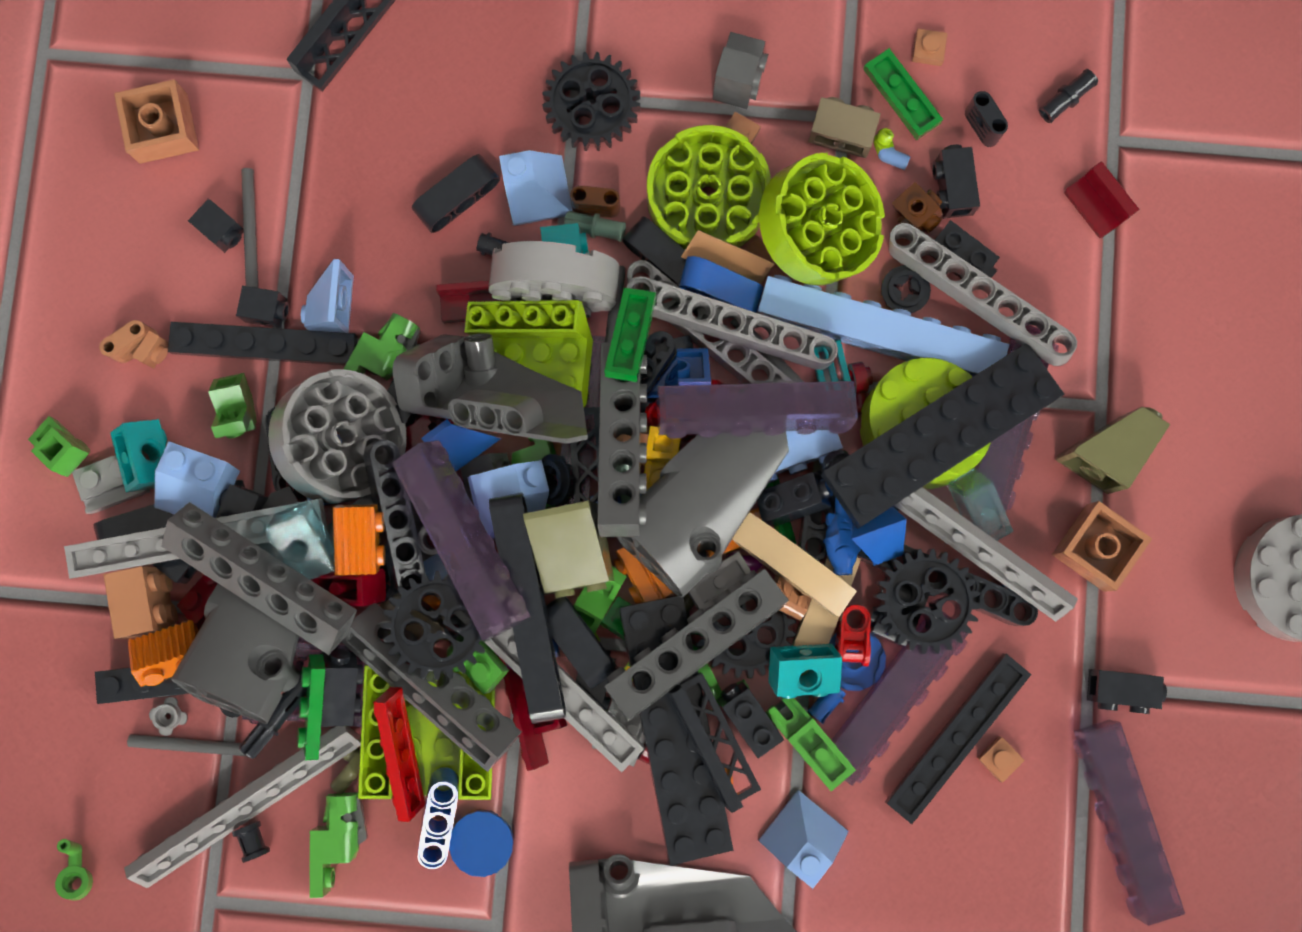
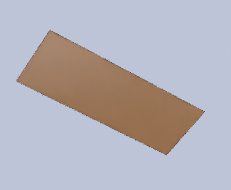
(728, 256)

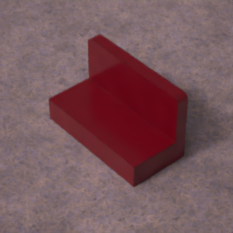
(1101, 200)
(455, 298)

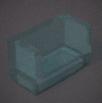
(980, 503)

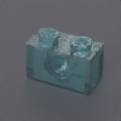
(305, 525)

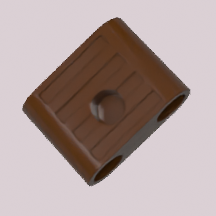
(595, 201)

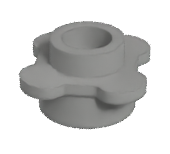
(159, 719)

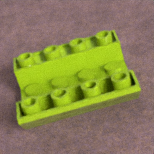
(539, 335)
(431, 748)

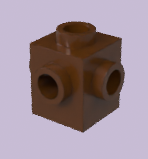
(914, 200)

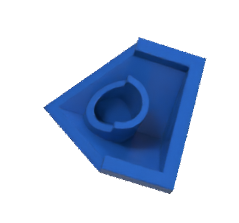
(687, 368)
(460, 442)
(882, 537)

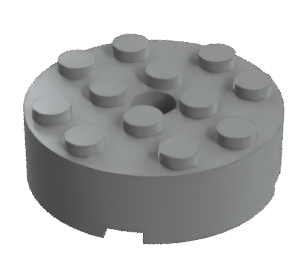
(554, 274)
(306, 438)
(1271, 577)

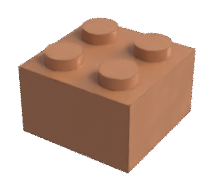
(156, 121)
(1102, 546)
(139, 601)

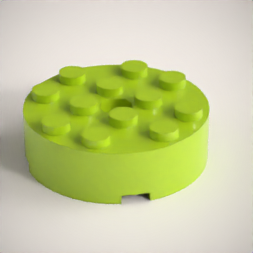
(702, 159)
(822, 219)
(906, 392)

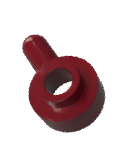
(862, 379)

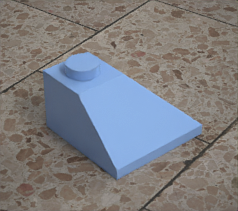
(535, 186)
(330, 300)
(508, 480)
(804, 838)

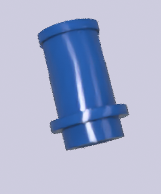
(825, 705)

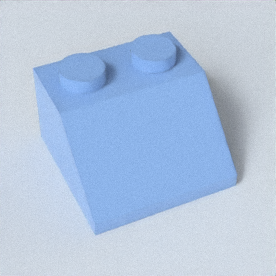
(191, 477)

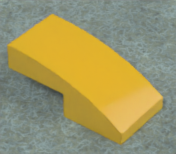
(659, 452)

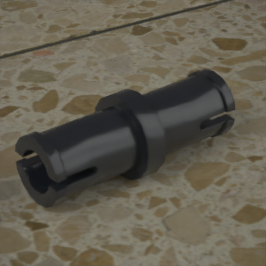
(1068, 96)

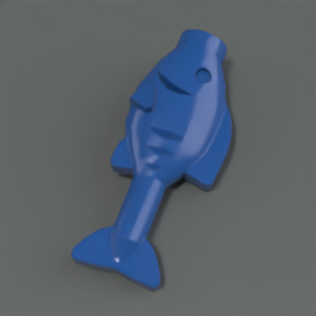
(838, 543)

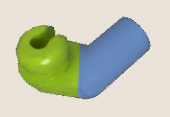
(886, 150)

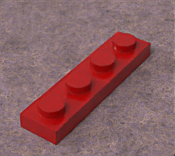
(399, 753)

